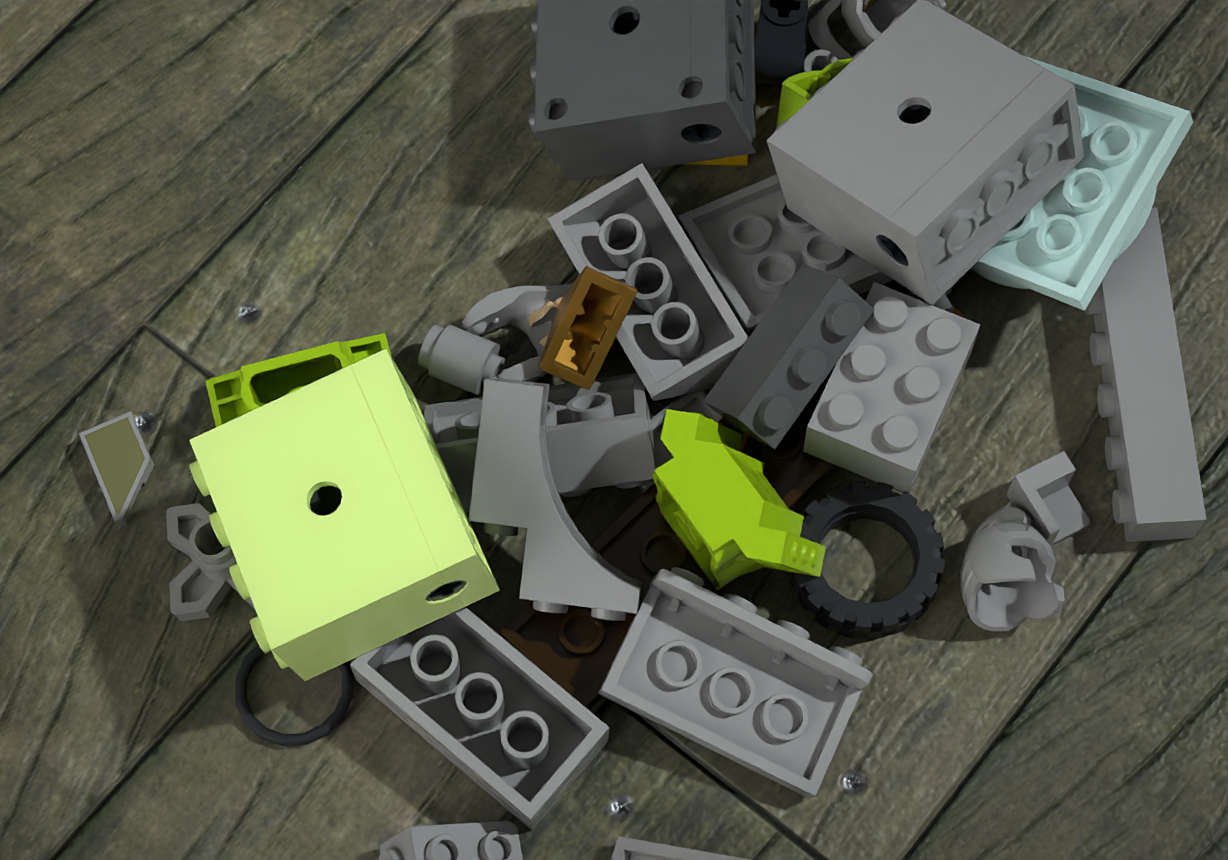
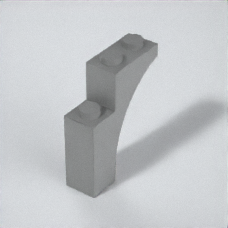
(518, 490)

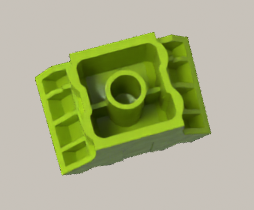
(273, 378)
(726, 505)

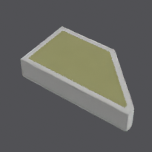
(119, 462)

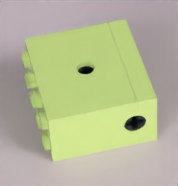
(340, 517)

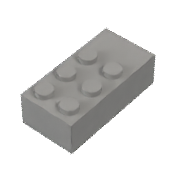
(486, 711)

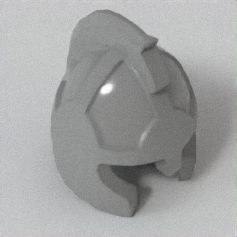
(1008, 572)

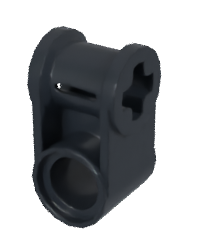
(780, 41)

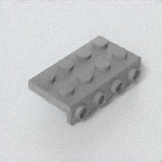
(736, 680)

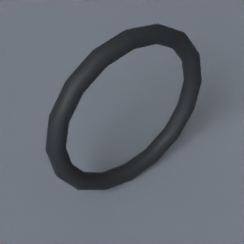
(296, 738)

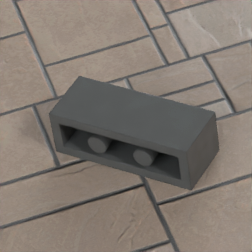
(789, 355)

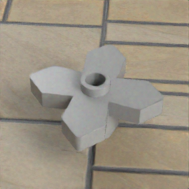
(207, 579)

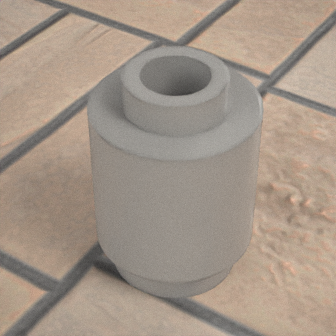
(460, 358)

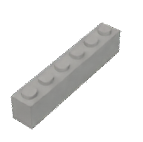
(1145, 395)

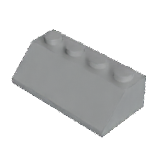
(679, 322)
(590, 435)

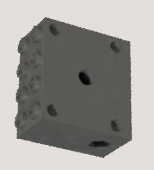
(642, 82)

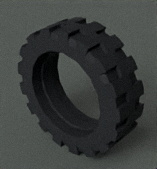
(902, 515)

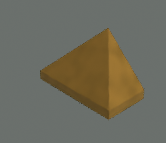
(586, 327)

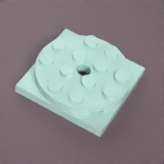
(1100, 204)

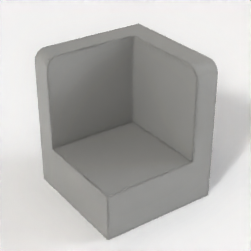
(1048, 500)

